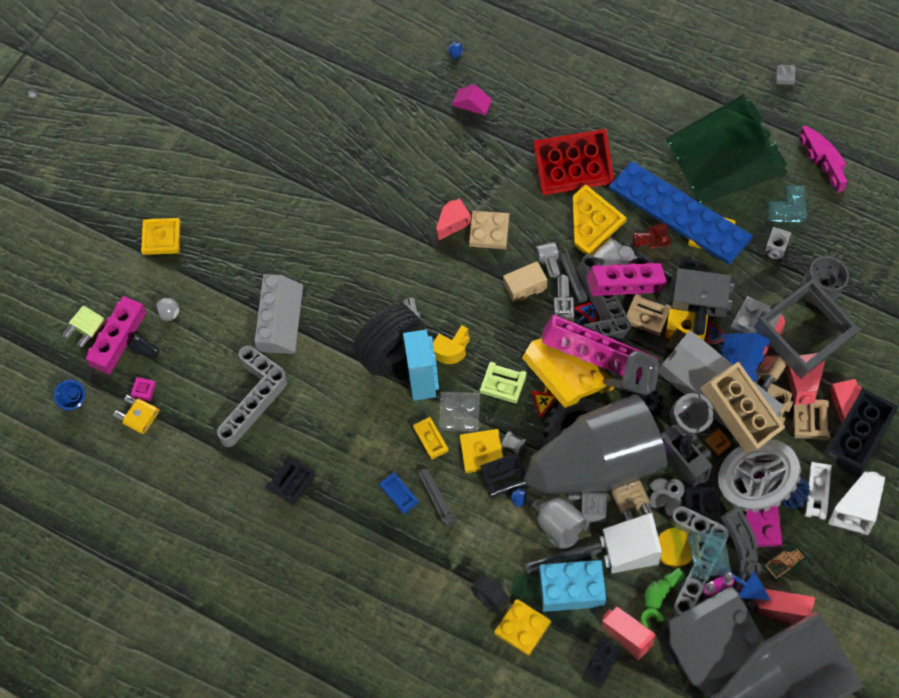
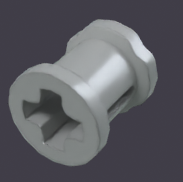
(514, 443)

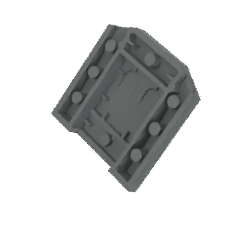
(714, 640)

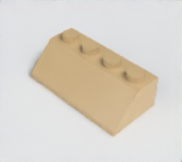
(742, 408)

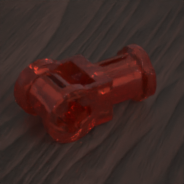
(655, 237)

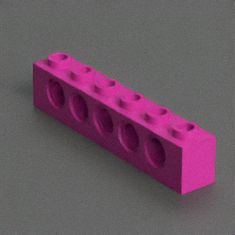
(588, 345)

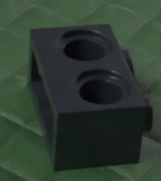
(601, 663)

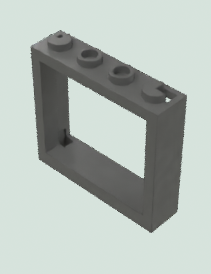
(827, 307)

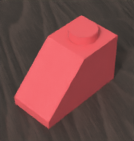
(452, 218)
(844, 396)

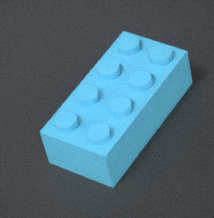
(421, 364)

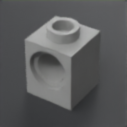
(779, 237)

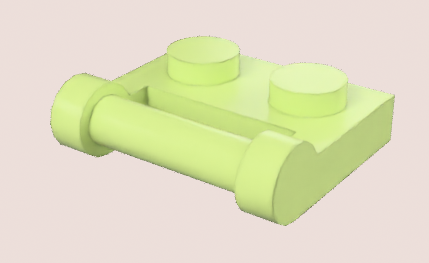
(501, 387)

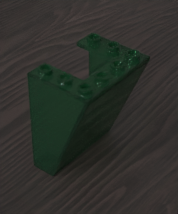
(727, 151)

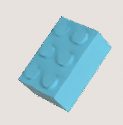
(572, 585)

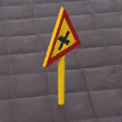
(543, 401)

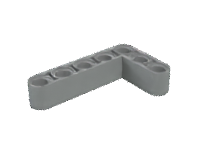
(254, 397)
(688, 527)

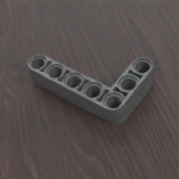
(613, 318)

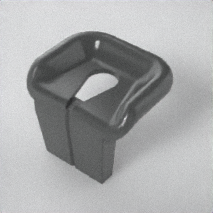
(649, 376)

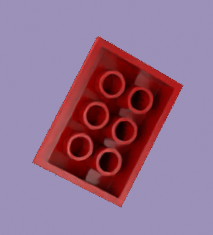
(573, 161)

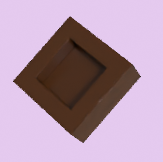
(718, 442)

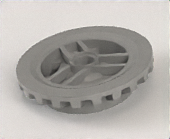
(760, 492)

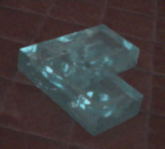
(793, 209)

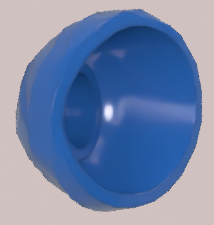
(69, 395)

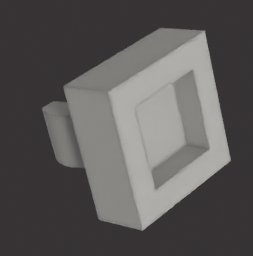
(785, 74)

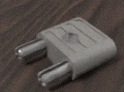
(592, 505)

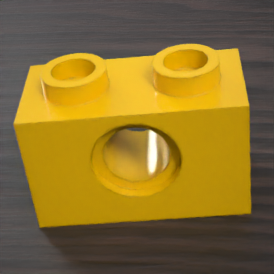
(681, 318)

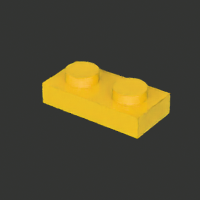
(430, 438)

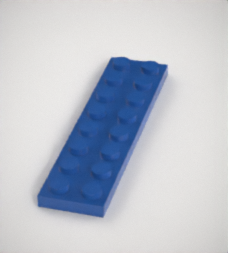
(680, 212)

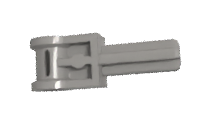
(563, 304)

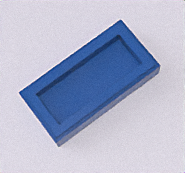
(398, 493)

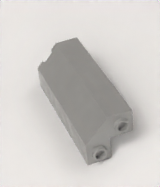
(695, 364)

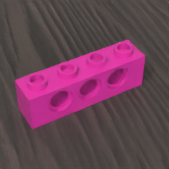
(626, 279)
(107, 360)

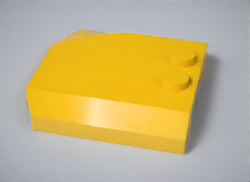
(565, 374)

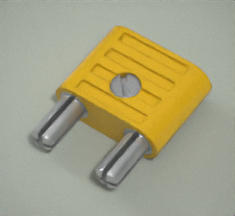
(139, 416)

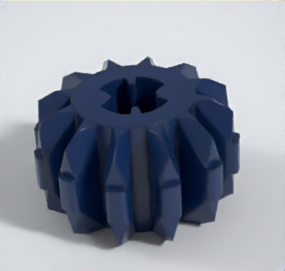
(799, 496)

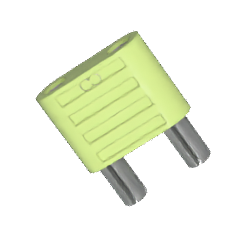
(85, 322)

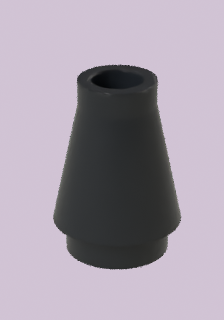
(143, 347)

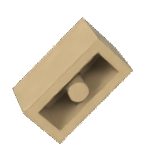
(525, 282)

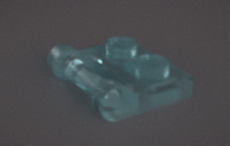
(715, 552)

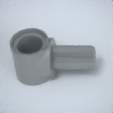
(548, 256)

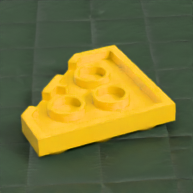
(593, 220)

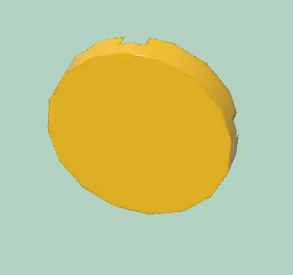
(675, 548)

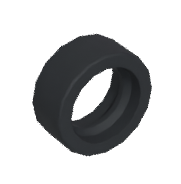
(490, 594)

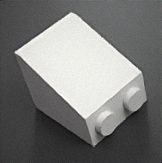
(860, 505)
(631, 544)

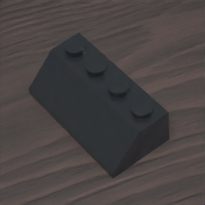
(861, 432)

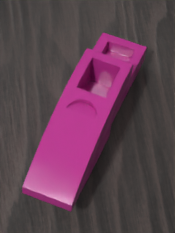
(824, 153)

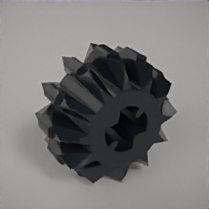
(655, 403)

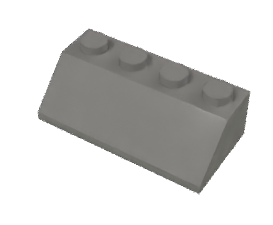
(278, 315)

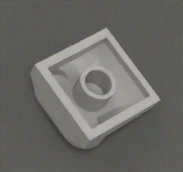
(612, 253)

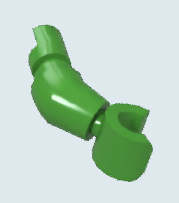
(656, 593)

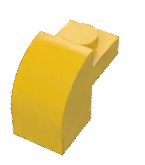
(451, 351)

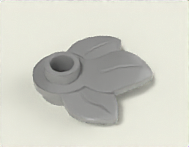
(664, 497)

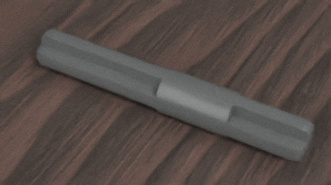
(564, 557)

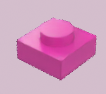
(143, 389)

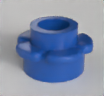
(455, 49)
(519, 497)

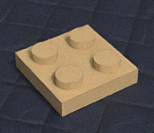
(489, 230)

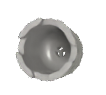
(698, 412)
(561, 521)

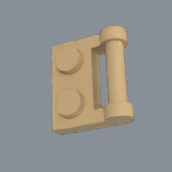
(646, 319)
(805, 422)

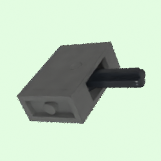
(702, 294)
(686, 456)

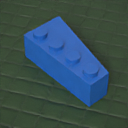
(745, 349)

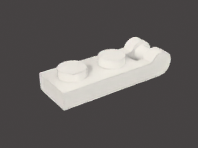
(819, 485)

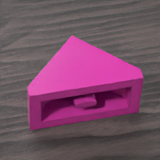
(472, 99)

